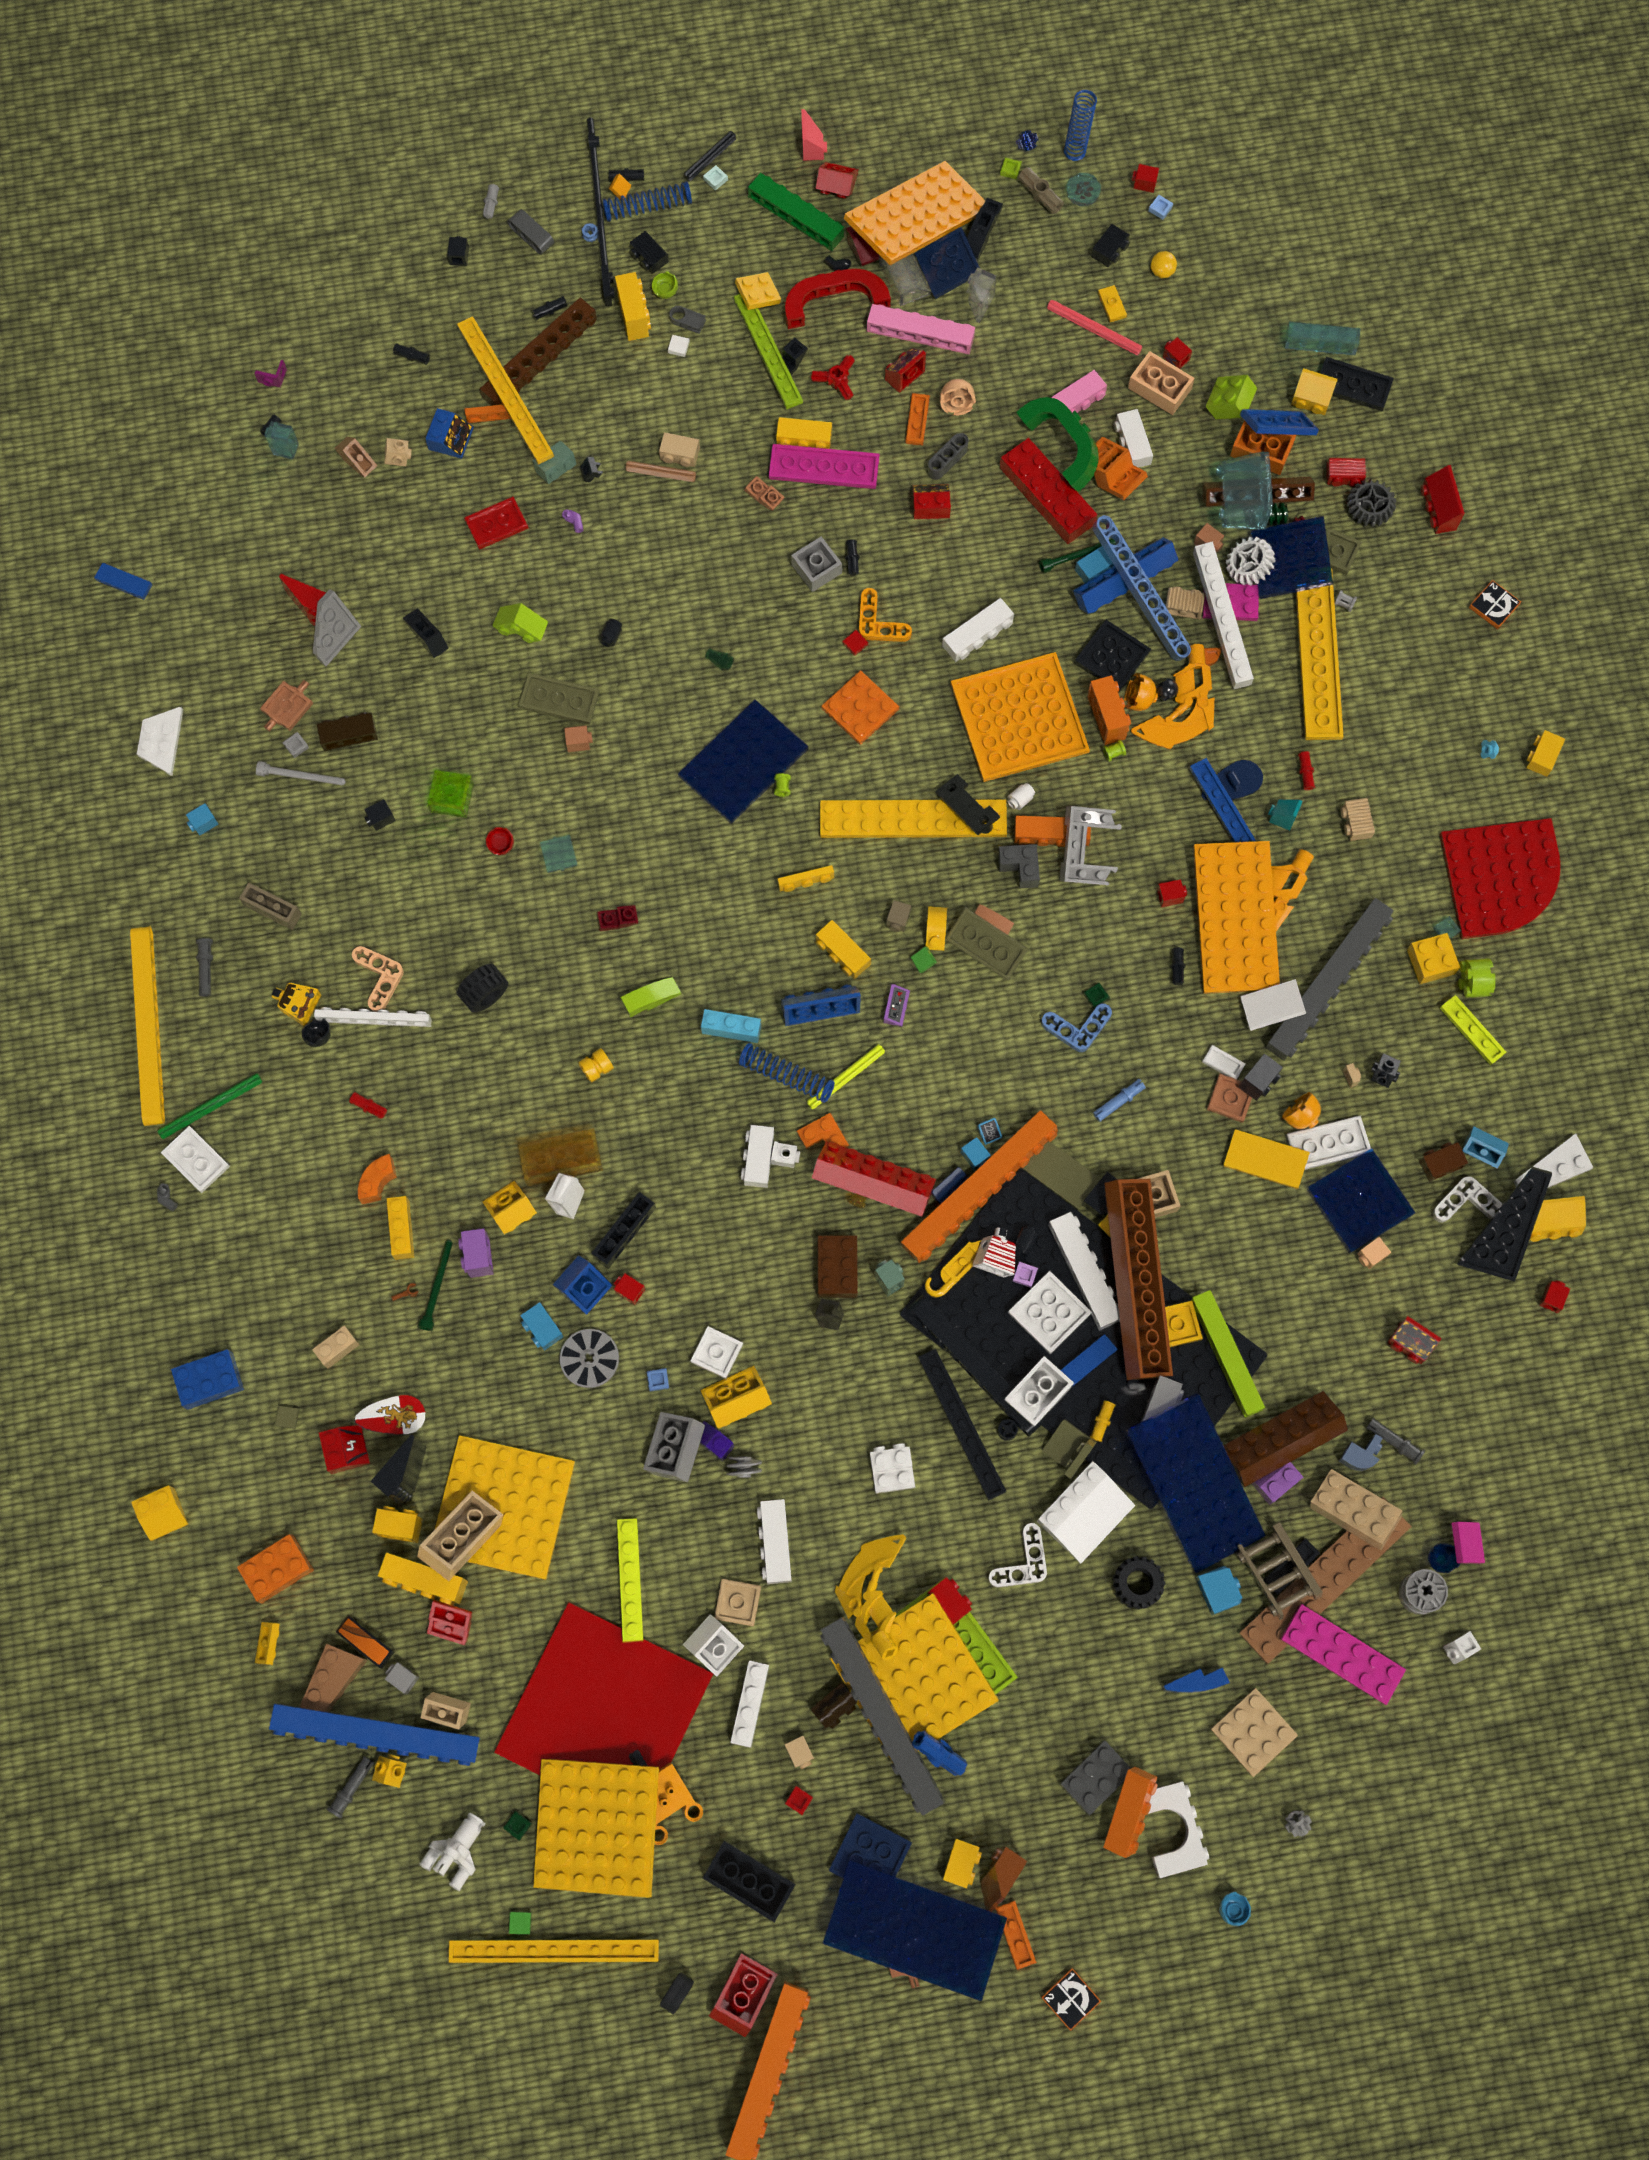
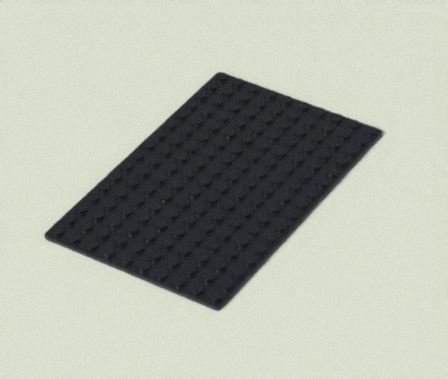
(980, 1310)

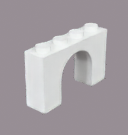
(1191, 1852)

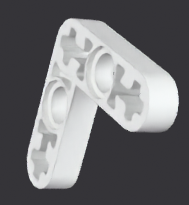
(1471, 1195)
(1027, 1569)

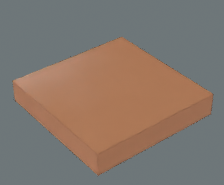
(1229, 1099)

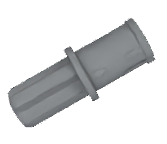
(490, 201)

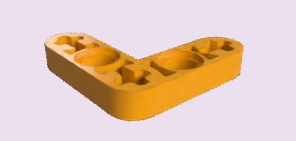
(875, 627)

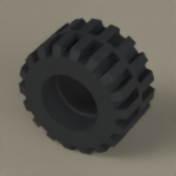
(482, 988)
(1126, 1595)

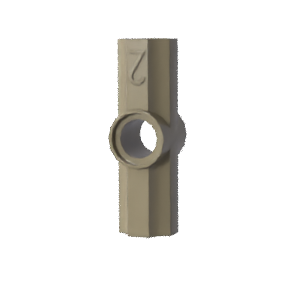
(1046, 196)

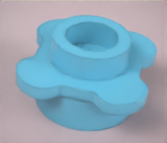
(1489, 749)

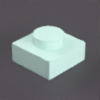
(715, 177)

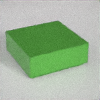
(923, 959)
(520, 1923)

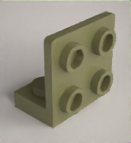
(1069, 1447)

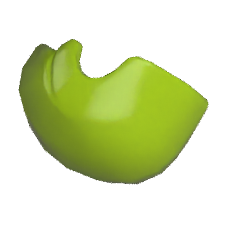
(664, 285)

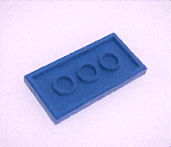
(1279, 422)

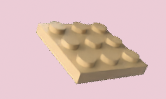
(1254, 1732)

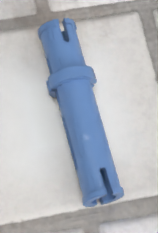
(1125, 1095)

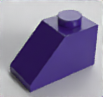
(716, 1442)

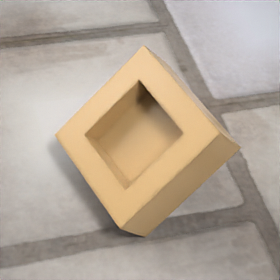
(1352, 1075)

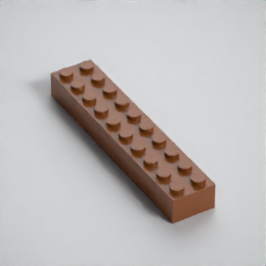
(1138, 1279)

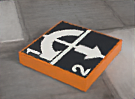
(1495, 604)
(1071, 1999)

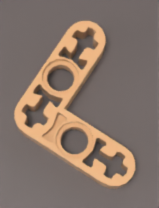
(386, 977)

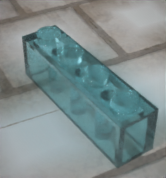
(1322, 338)

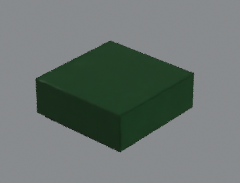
(1096, 995)
(517, 1825)

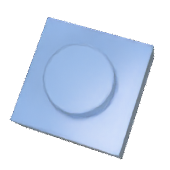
(1160, 207)

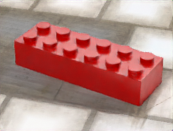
(1048, 491)
(873, 1178)

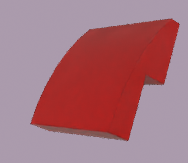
(449, 1622)

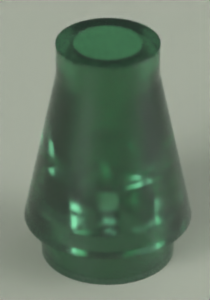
(720, 659)

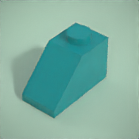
(1284, 813)

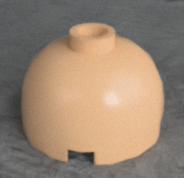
(957, 397)

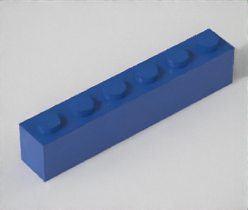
(1110, 584)

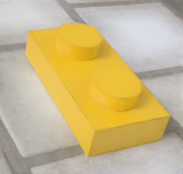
(267, 1643)

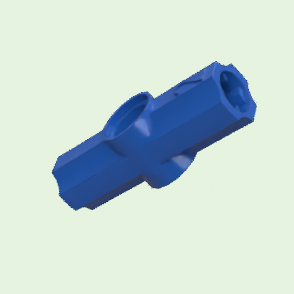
(939, 1753)

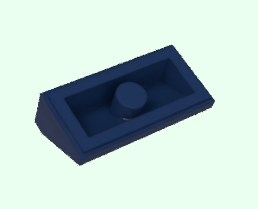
(949, 1185)

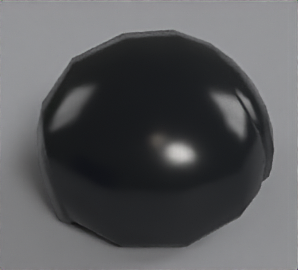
(316, 1033)

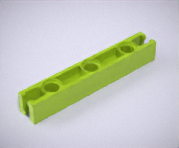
(1227, 1354)

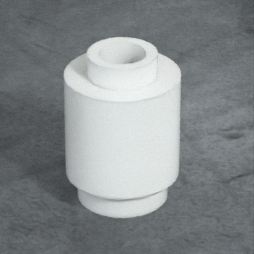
(1021, 796)

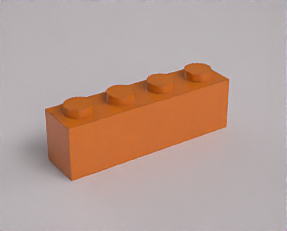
(1042, 831)
(1130, 1812)

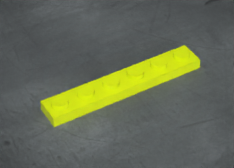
(630, 1580)

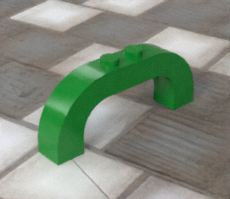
(1087, 456)

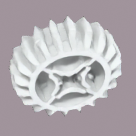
(1251, 551)

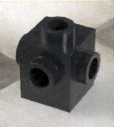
(1385, 1070)

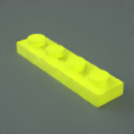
(1473, 1030)

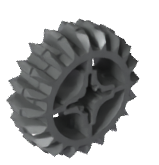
(1377, 497)

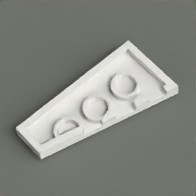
(1564, 1162)

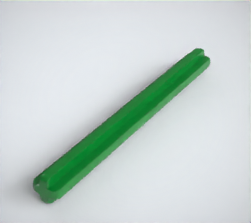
(209, 1106)

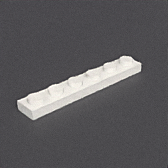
(382, 1017)

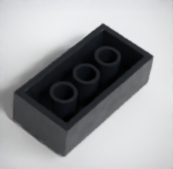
(749, 1881)

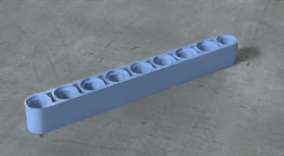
(1141, 579)

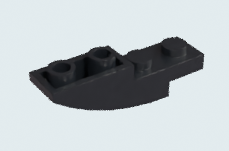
(983, 226)

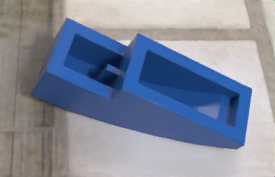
(1197, 1682)

